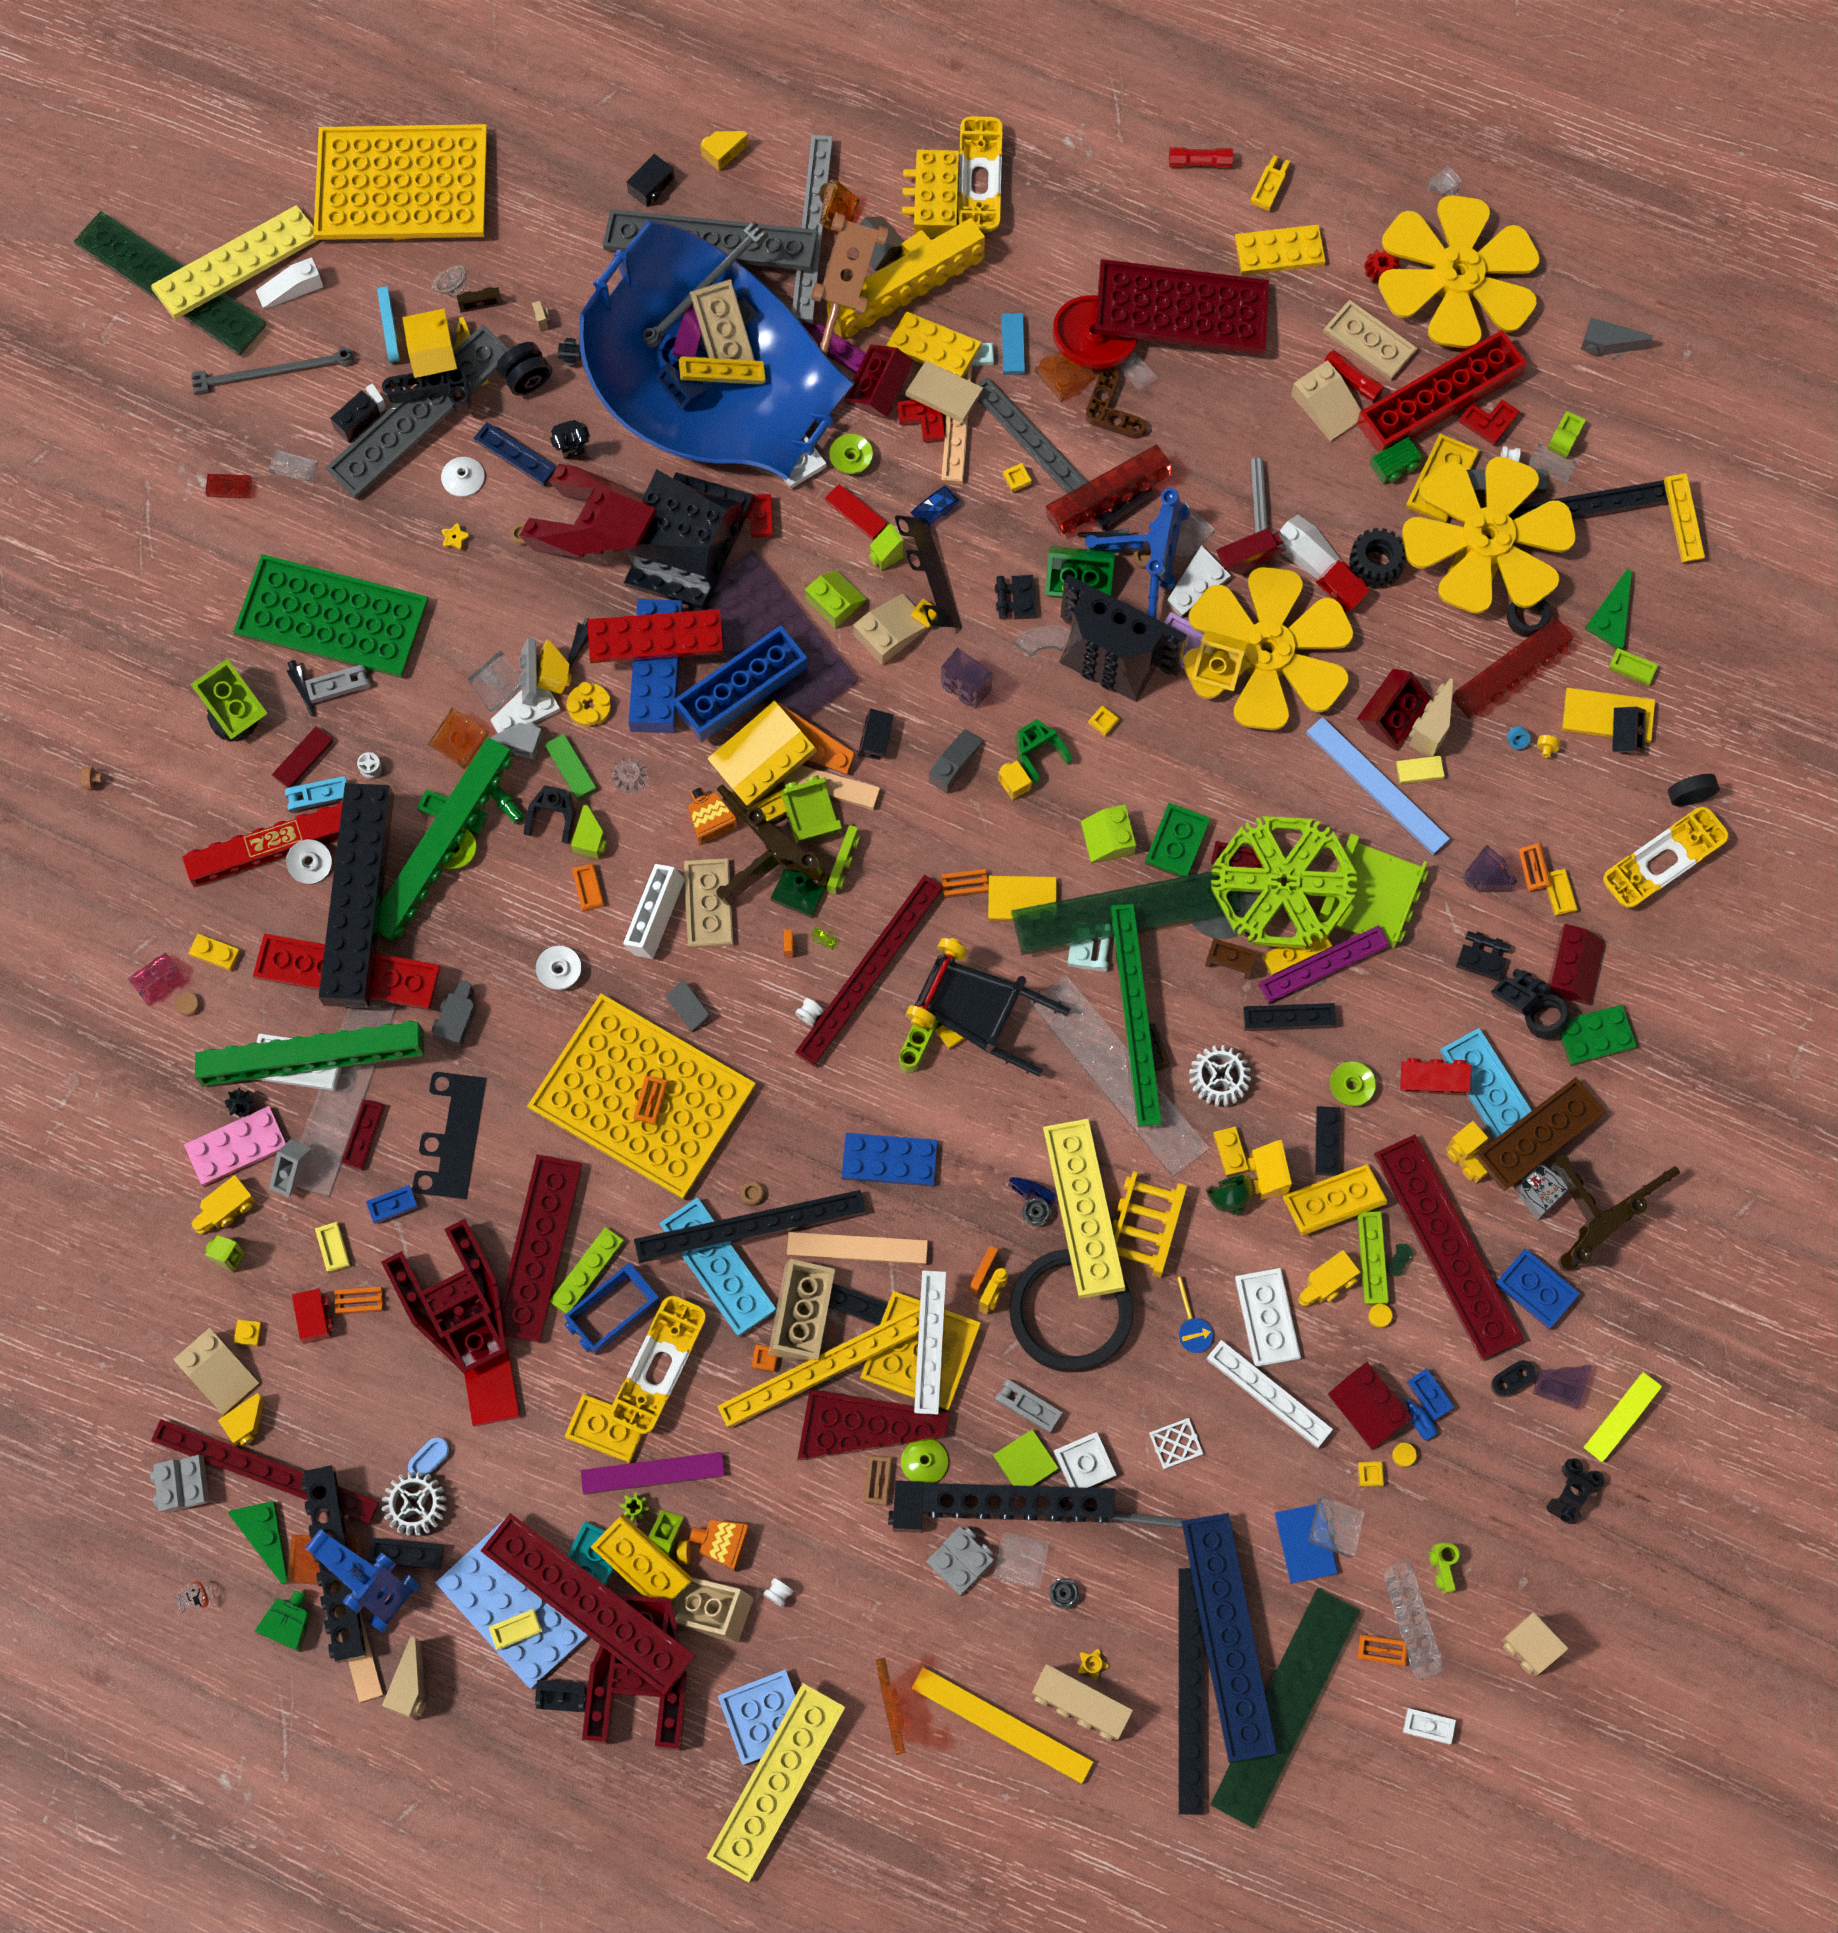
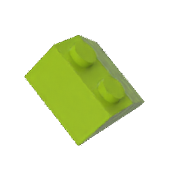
(228, 698)

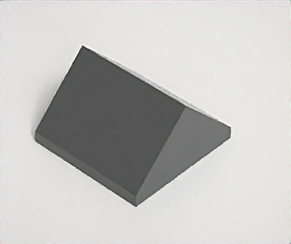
(891, 248)

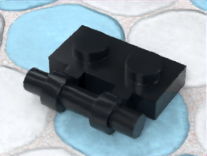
(1022, 594)
(1480, 961)
(1517, 996)

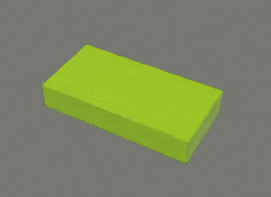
(1633, 667)

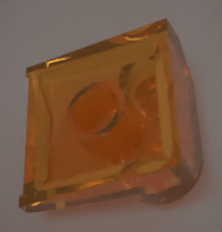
(836, 199)
(1063, 376)
(459, 737)

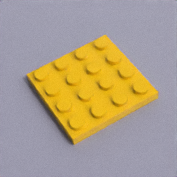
(897, 1366)

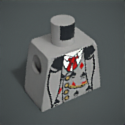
(1540, 1190)

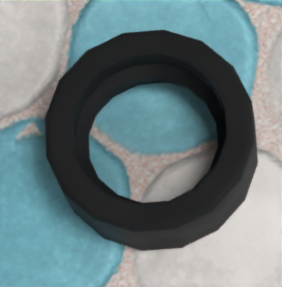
(1528, 630)
(1555, 1029)

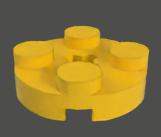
(584, 693)

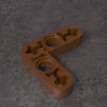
(1106, 413)

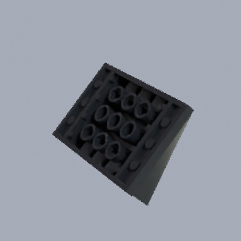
(687, 537)
(1116, 641)

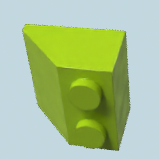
(834, 597)
(1108, 834)

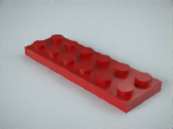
(655, 636)

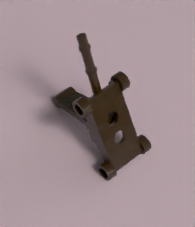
(779, 852)
(1600, 1224)

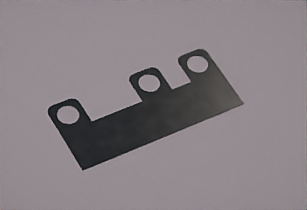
(932, 566)
(459, 1141)

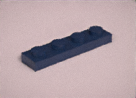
(515, 454)

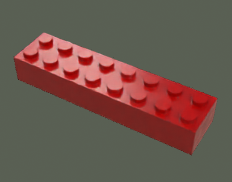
(1442, 392)

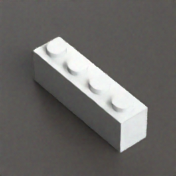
(654, 911)

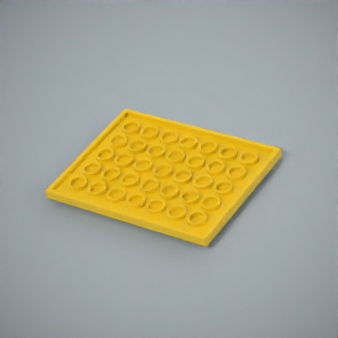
(400, 182)
(598, 1087)

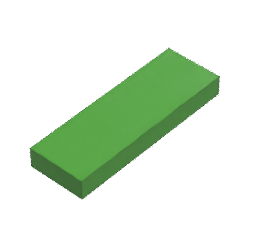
(570, 767)

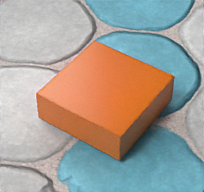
(788, 943)
(762, 1360)

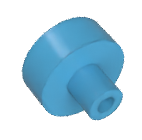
(1518, 737)

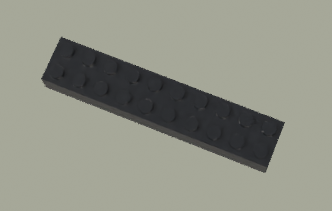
(356, 895)

